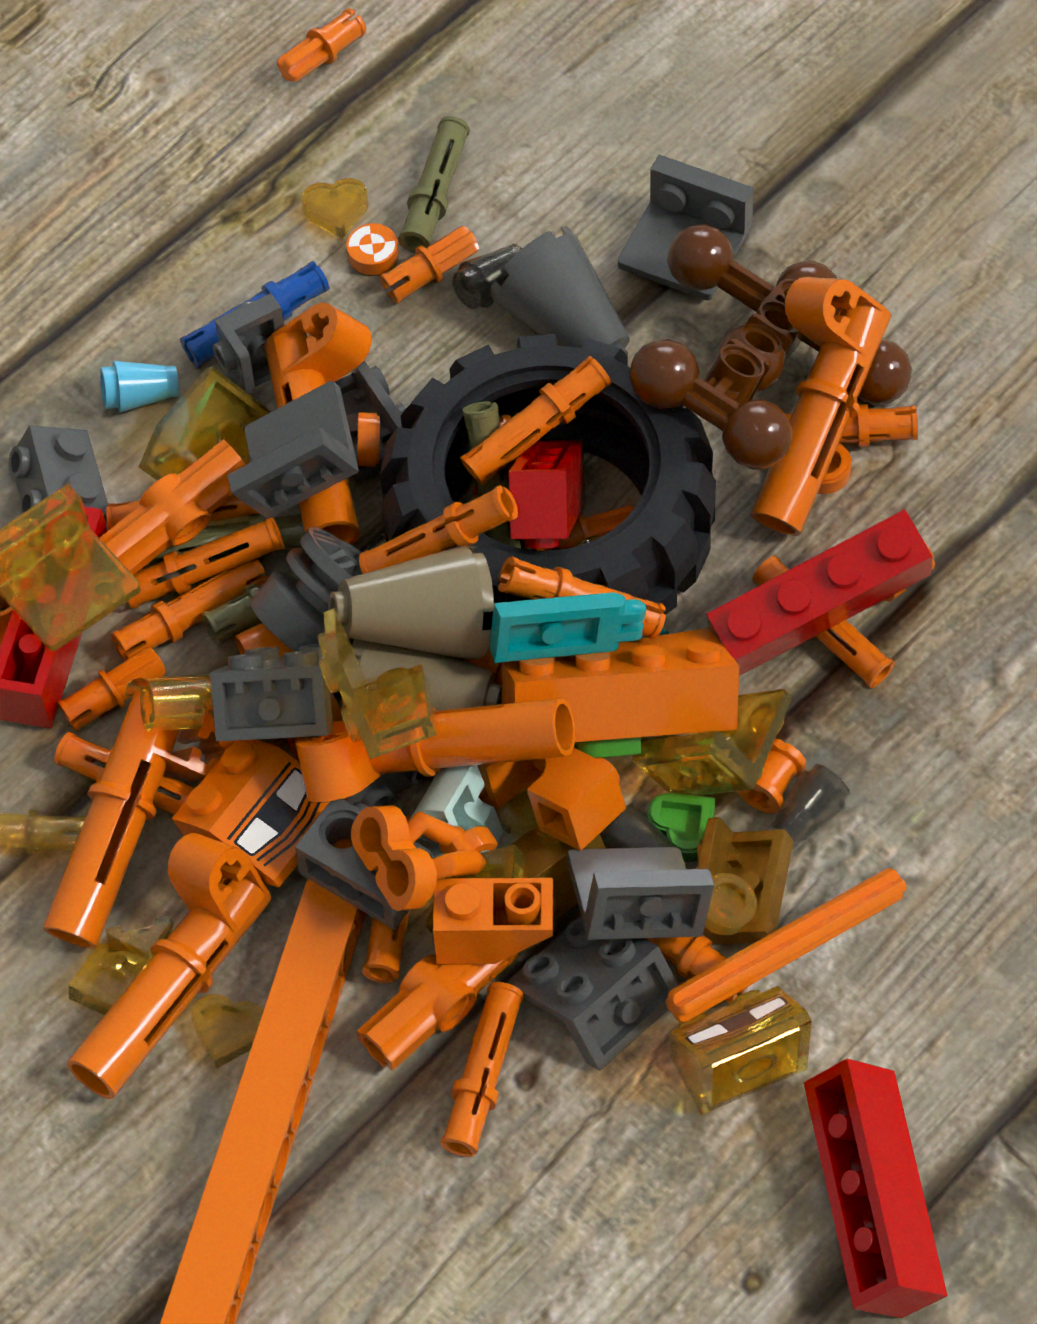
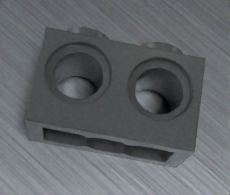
(342, 869)

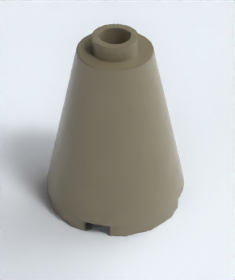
(421, 604)
(451, 679)

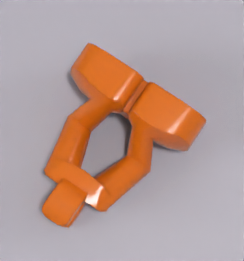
(409, 873)

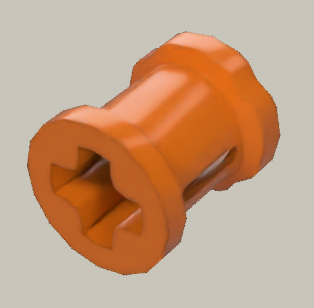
(780, 768)

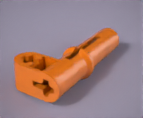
(302, 364)
(826, 398)
(465, 737)
(117, 817)
(222, 903)

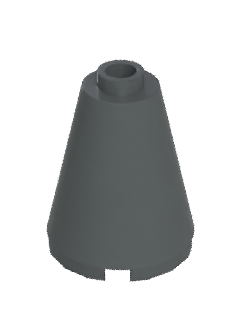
(559, 293)

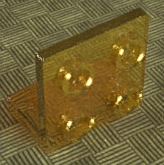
(60, 570)
(382, 713)
(718, 759)

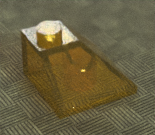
(200, 420)

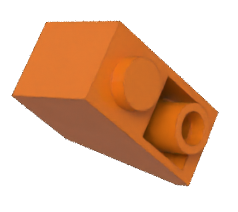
(490, 918)

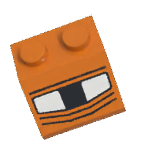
(255, 804)

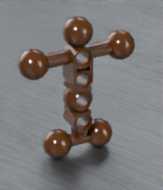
(748, 357)

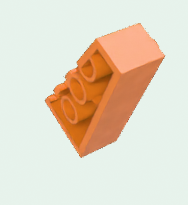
(639, 690)

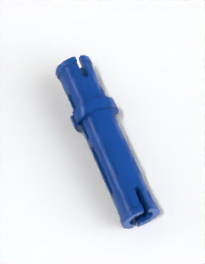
(288, 292)

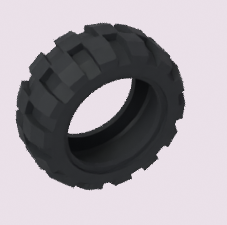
(659, 450)

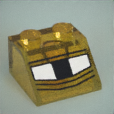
(741, 1047)

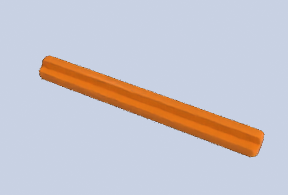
(785, 945)

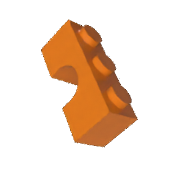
(569, 794)

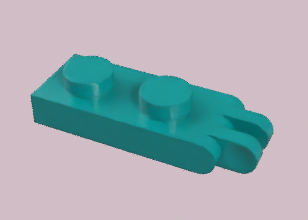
(564, 626)

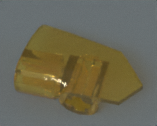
(173, 701)

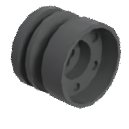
(296, 606)

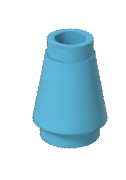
(136, 384)

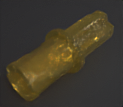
(38, 831)

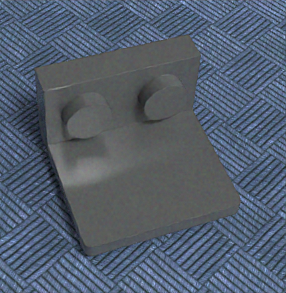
(681, 199)
(296, 452)
(271, 695)
(639, 893)
(599, 989)

